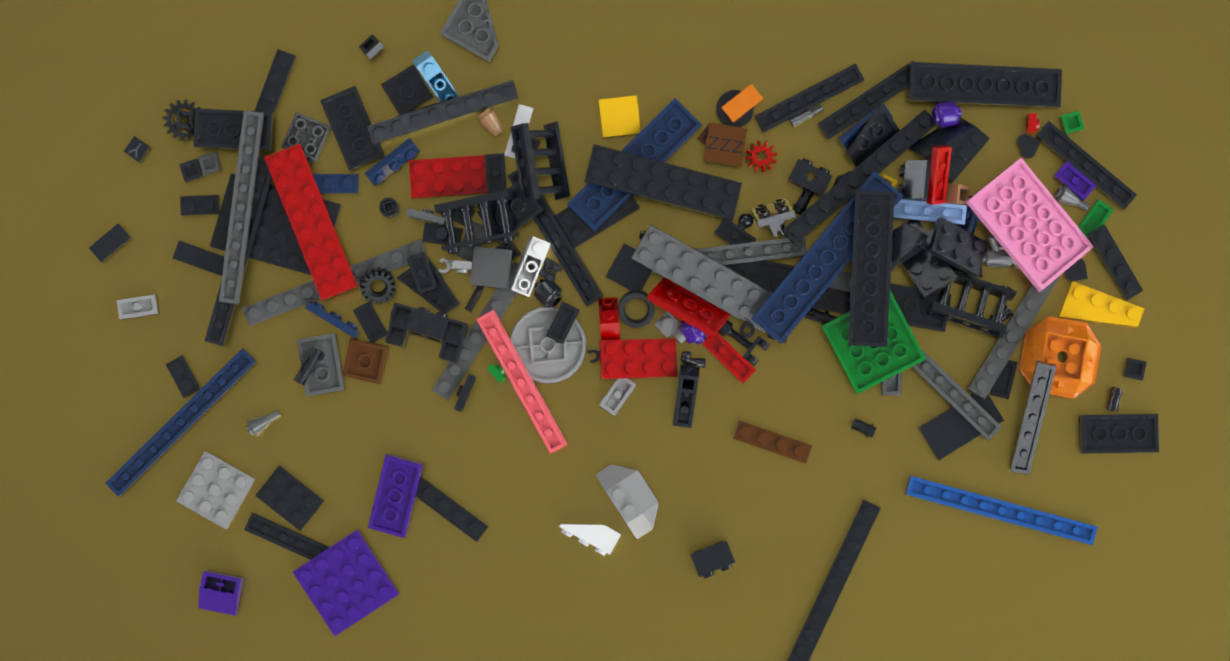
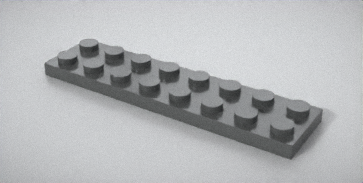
(700, 274)

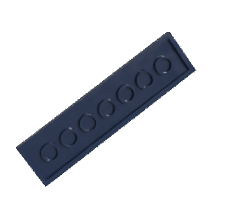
(657, 142)

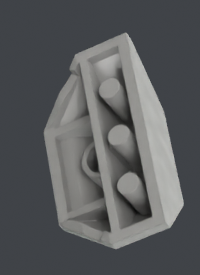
(630, 497)

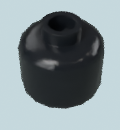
(547, 293)

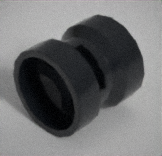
(389, 207)
(551, 266)

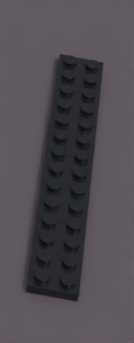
(909, 299)

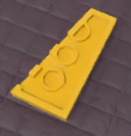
(1095, 306)

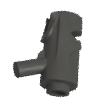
(996, 255)

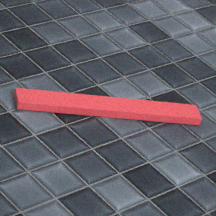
(521, 381)

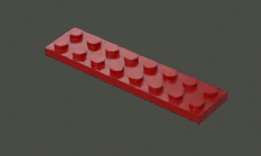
(310, 221)

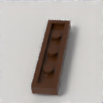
(772, 442)

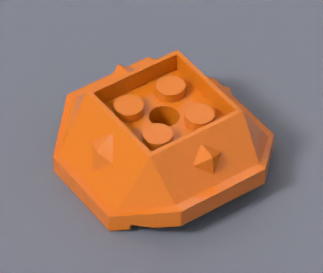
(1067, 336)

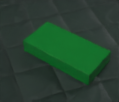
(1095, 217)

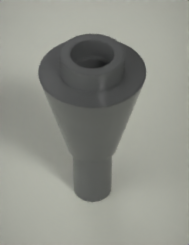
(1067, 196)
(257, 425)

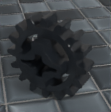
(178, 113)

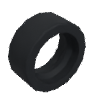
(632, 322)

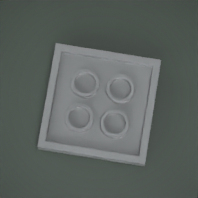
(215, 490)

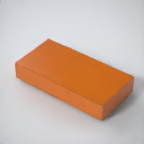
(742, 103)

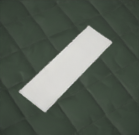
(523, 115)

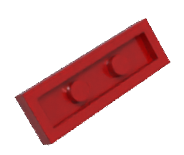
(939, 174)
(729, 357)

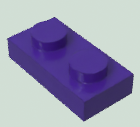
(1075, 180)

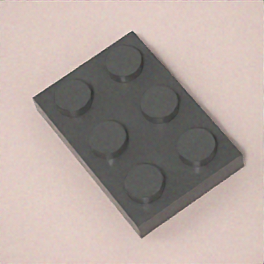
(328, 370)

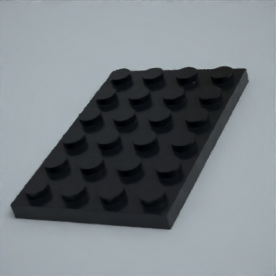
(275, 237)

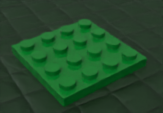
(872, 365)

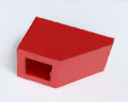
(609, 318)

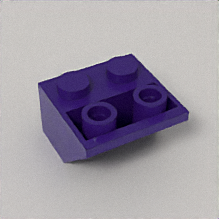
(220, 592)

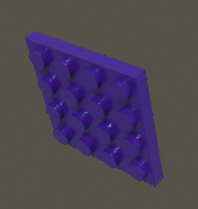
(346, 582)

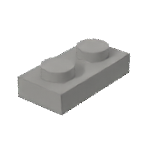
(137, 307)
(617, 395)

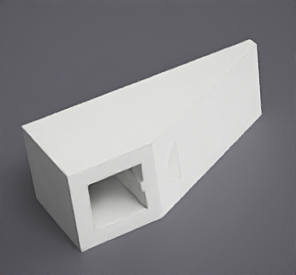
(530, 265)
(598, 535)

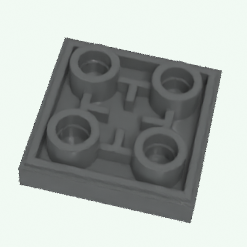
(309, 134)
(491, 267)

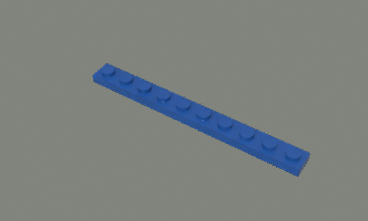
(1001, 510)

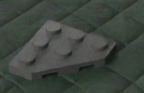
(472, 28)

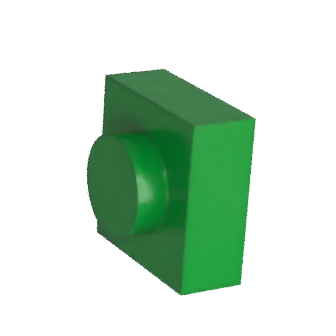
(1072, 122)
(497, 372)

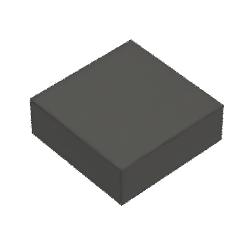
(210, 163)

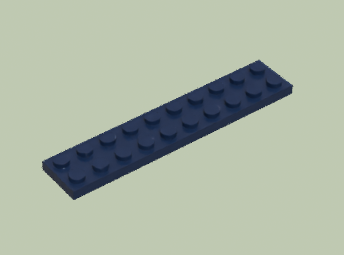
(815, 269)

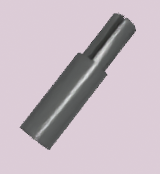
(806, 115)

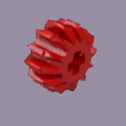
(757, 150)

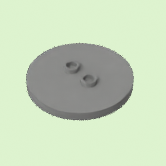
(542, 356)

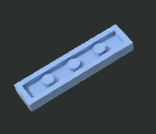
(925, 212)

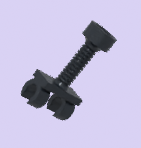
(727, 329)

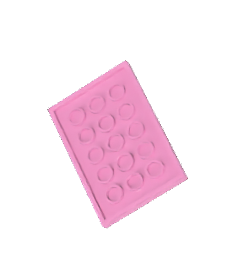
(1030, 224)

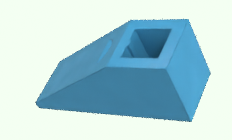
(434, 76)

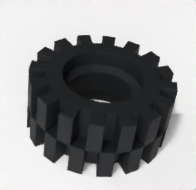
(373, 275)

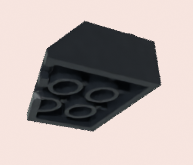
(963, 138)

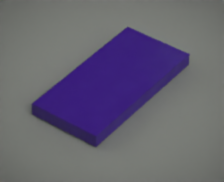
(395, 495)

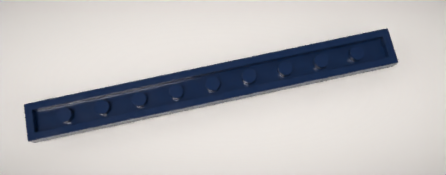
(180, 422)

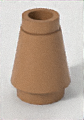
(490, 122)

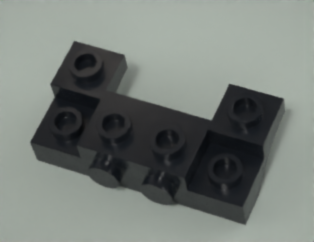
(422, 323)

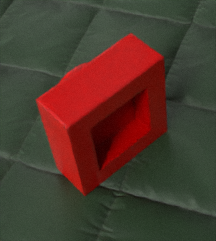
(1032, 123)

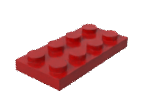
(448, 176)
(688, 307)
(638, 358)

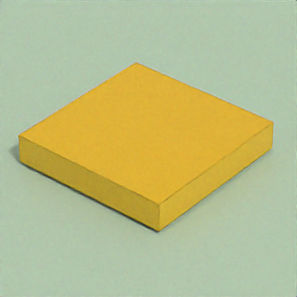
(619, 116)

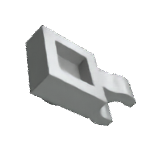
(460, 266)
(669, 326)

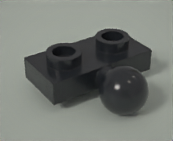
(735, 234)

